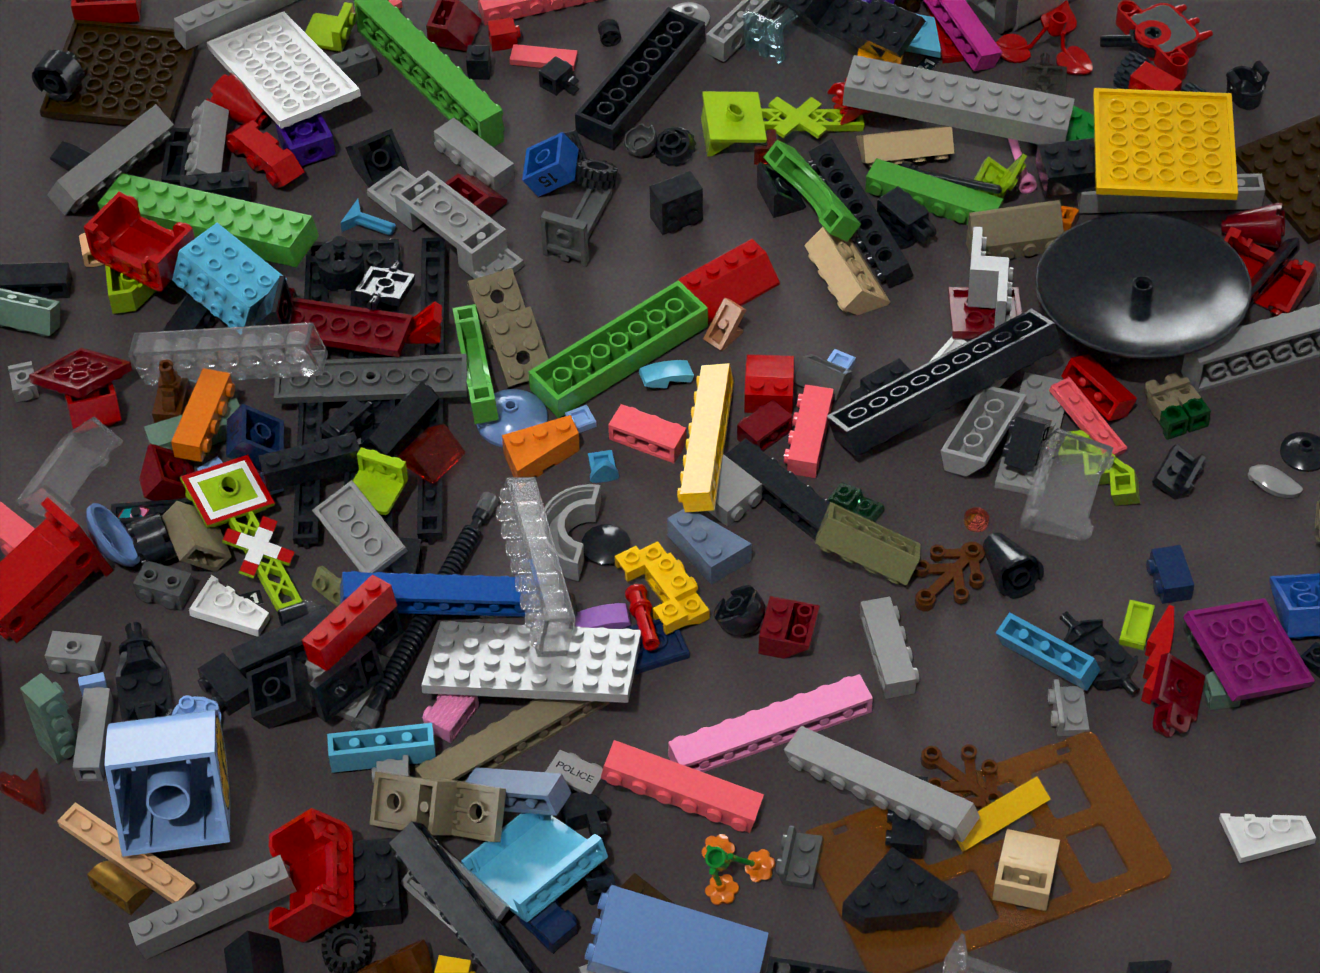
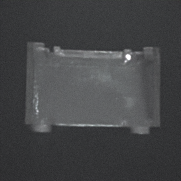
(1065, 485)

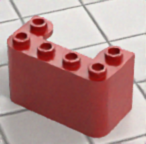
(135, 244)
(322, 871)

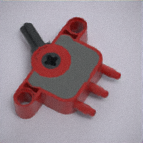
(1158, 34)

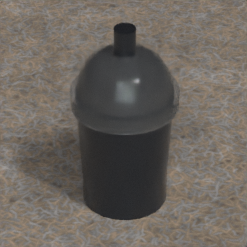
(297, 611)

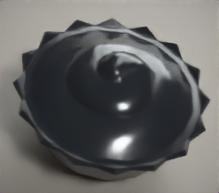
(675, 146)

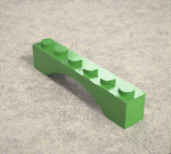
(829, 208)
(478, 375)

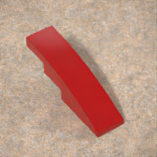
(1157, 644)

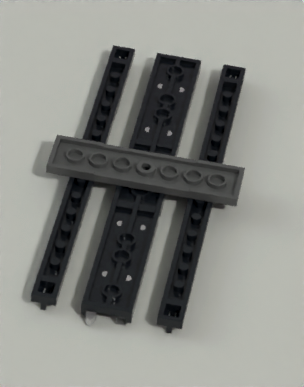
(377, 380)

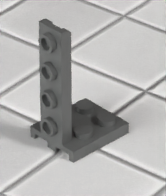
(570, 235)

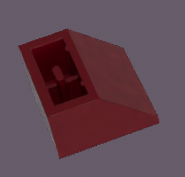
(452, 25)
(477, 193)
(787, 627)

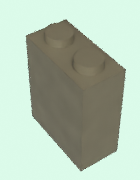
(193, 540)

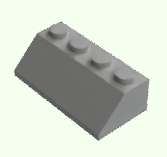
(980, 430)

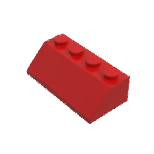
(736, 275)

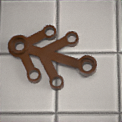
(950, 572)
(964, 782)

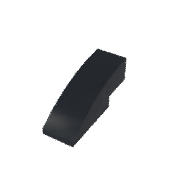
(176, 155)

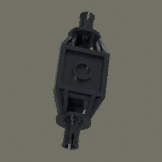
(142, 678)

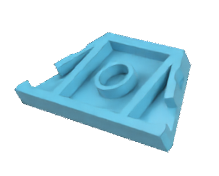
(927, 39)

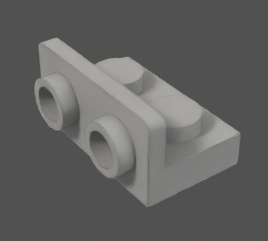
(1069, 709)

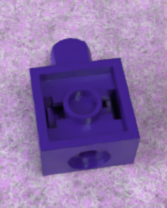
(307, 135)

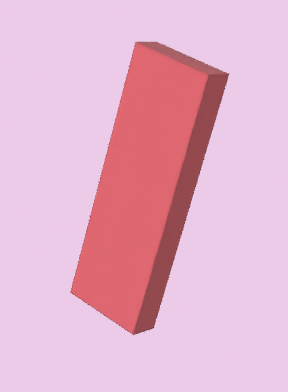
(539, 56)

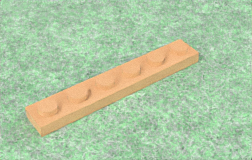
(143, 867)

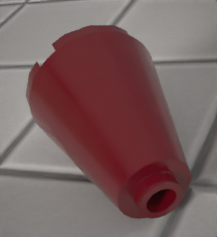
(1261, 224)

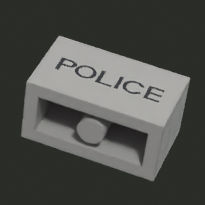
(578, 774)

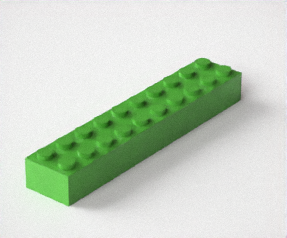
(429, 69)
(266, 230)

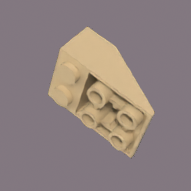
(1026, 869)

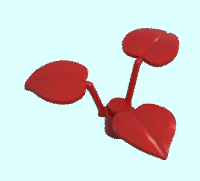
(1056, 22)

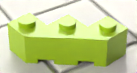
(1121, 479)

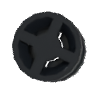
(609, 32)

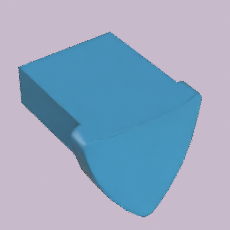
(602, 467)

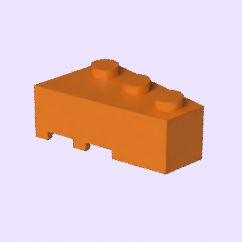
(540, 446)

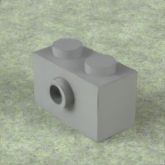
(75, 653)

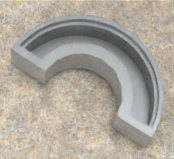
(565, 512)

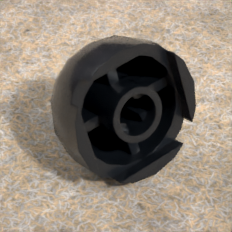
(741, 612)

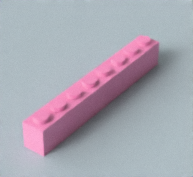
(772, 725)

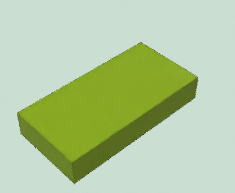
(1136, 624)

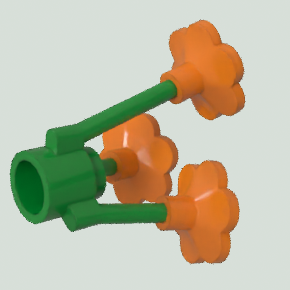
(719, 854)

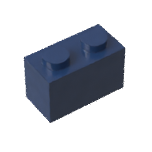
(1170, 574)

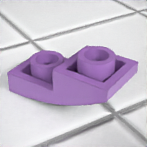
(606, 616)

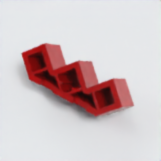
(264, 153)

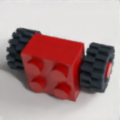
(1139, 74)

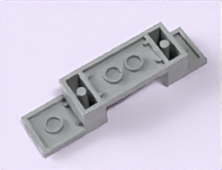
(428, 200)

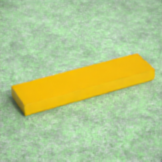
(1005, 811)

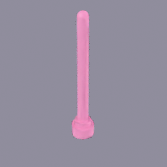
(1026, 181)

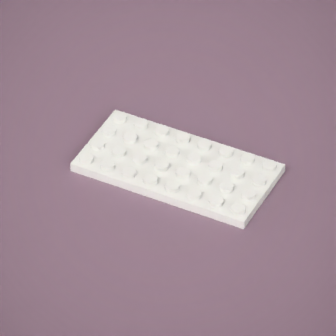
(283, 69)

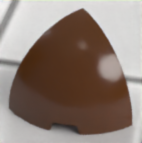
(408, 959)

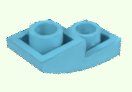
(659, 374)

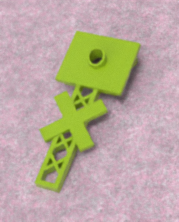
(739, 119)

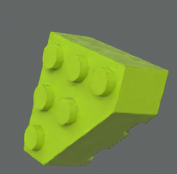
(124, 292)

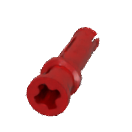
(641, 608)

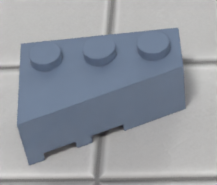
(708, 545)

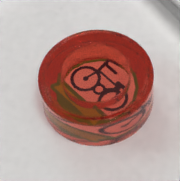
(976, 519)

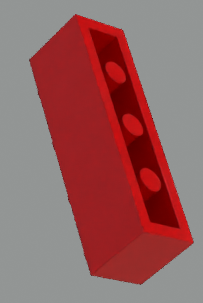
(349, 622)

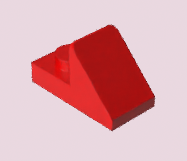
(426, 326)

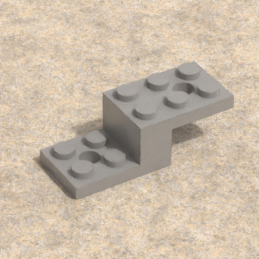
(989, 280)

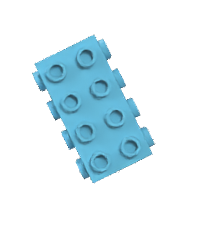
(224, 276)

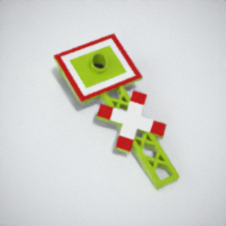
(248, 498)

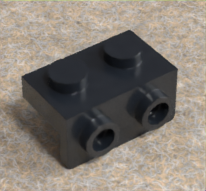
(1178, 472)

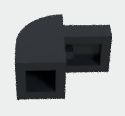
(586, 811)

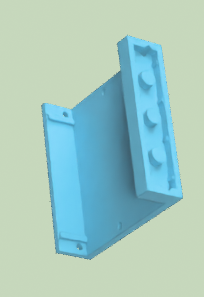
(534, 862)

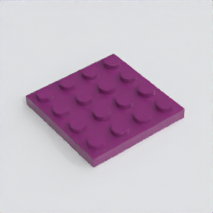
(1248, 649)

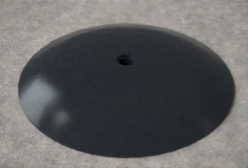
(1143, 285)

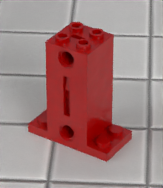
(44, 571)

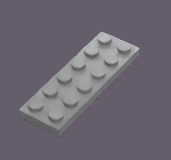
(1040, 404)

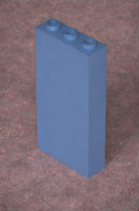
(662, 937)

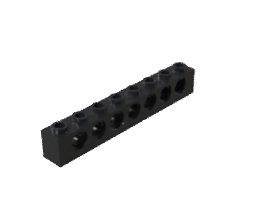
(872, 232)

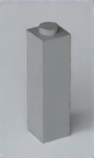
(92, 734)

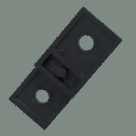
(355, 670)

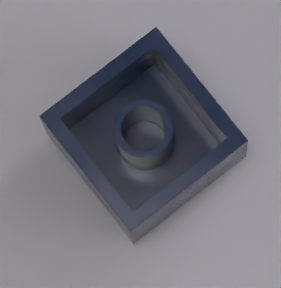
(253, 434)

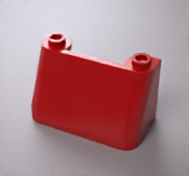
(1289, 285)

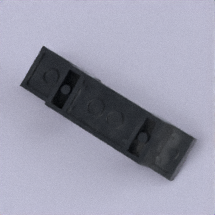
(866, 25)

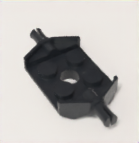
(1093, 640)

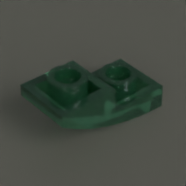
(854, 501)

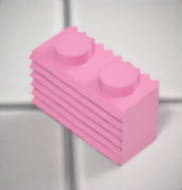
(450, 714)

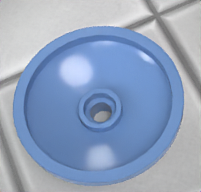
(525, 412)
(110, 536)

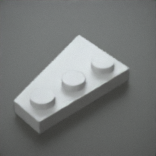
(225, 608)
(1263, 836)

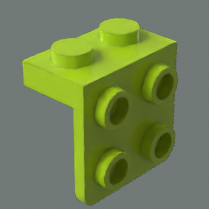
(332, 31)
(996, 174)
(380, 478)

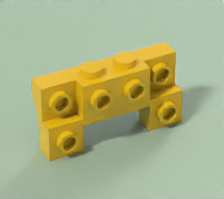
(670, 583)

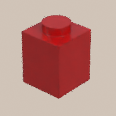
(503, 33)

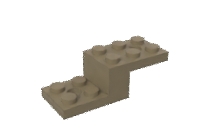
(507, 325)
(439, 804)

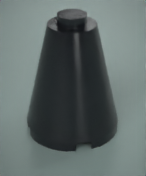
(1012, 566)

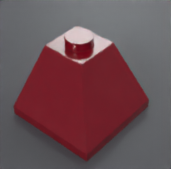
(162, 474)

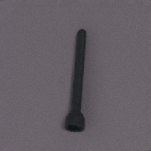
(970, 183)

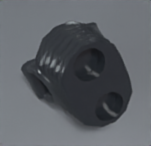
(1245, 85)

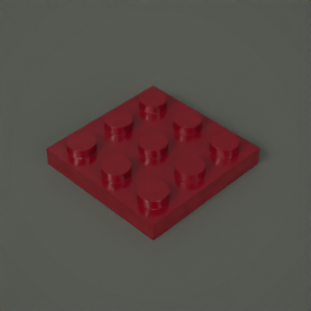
(974, 321)
(80, 372)

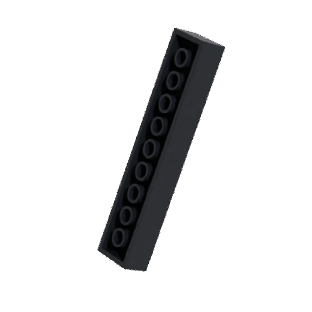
(944, 382)

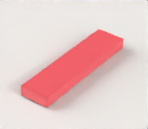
(1086, 415)

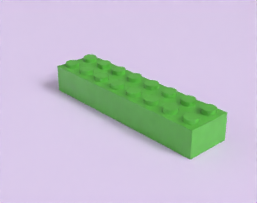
(618, 349)

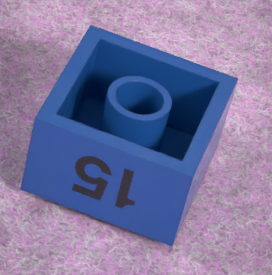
(550, 164)

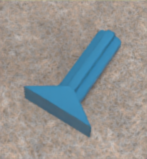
(355, 218)

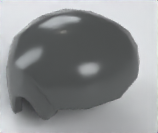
(641, 140)

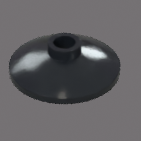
(1301, 451)

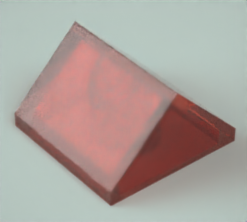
(432, 453)

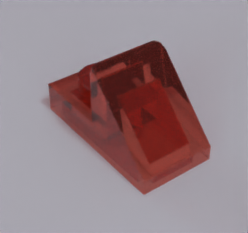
(26, 792)

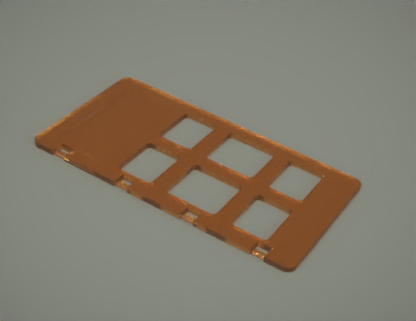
(854, 853)

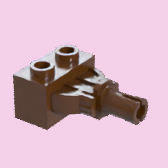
(171, 394)

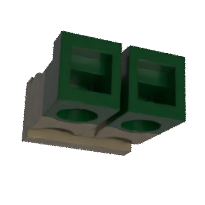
(1176, 406)

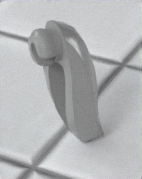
(1274, 481)

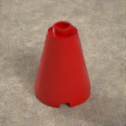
(234, 96)

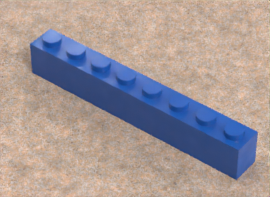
(444, 593)

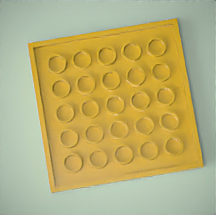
(1164, 144)

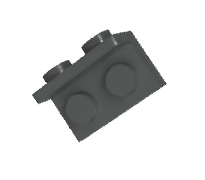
(799, 858)

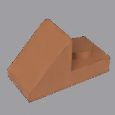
(725, 324)

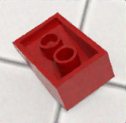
(767, 380)
(99, 403)

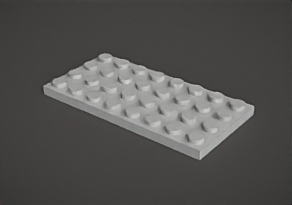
(502, 663)

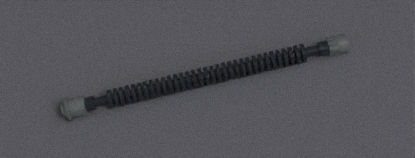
(421, 623)

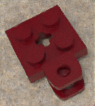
(1174, 705)

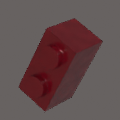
(765, 425)

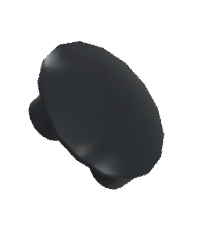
(605, 542)

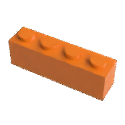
(203, 415)

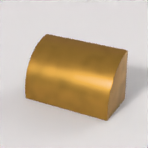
(118, 886)

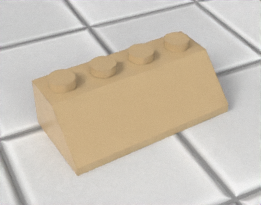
(906, 144)
(846, 273)

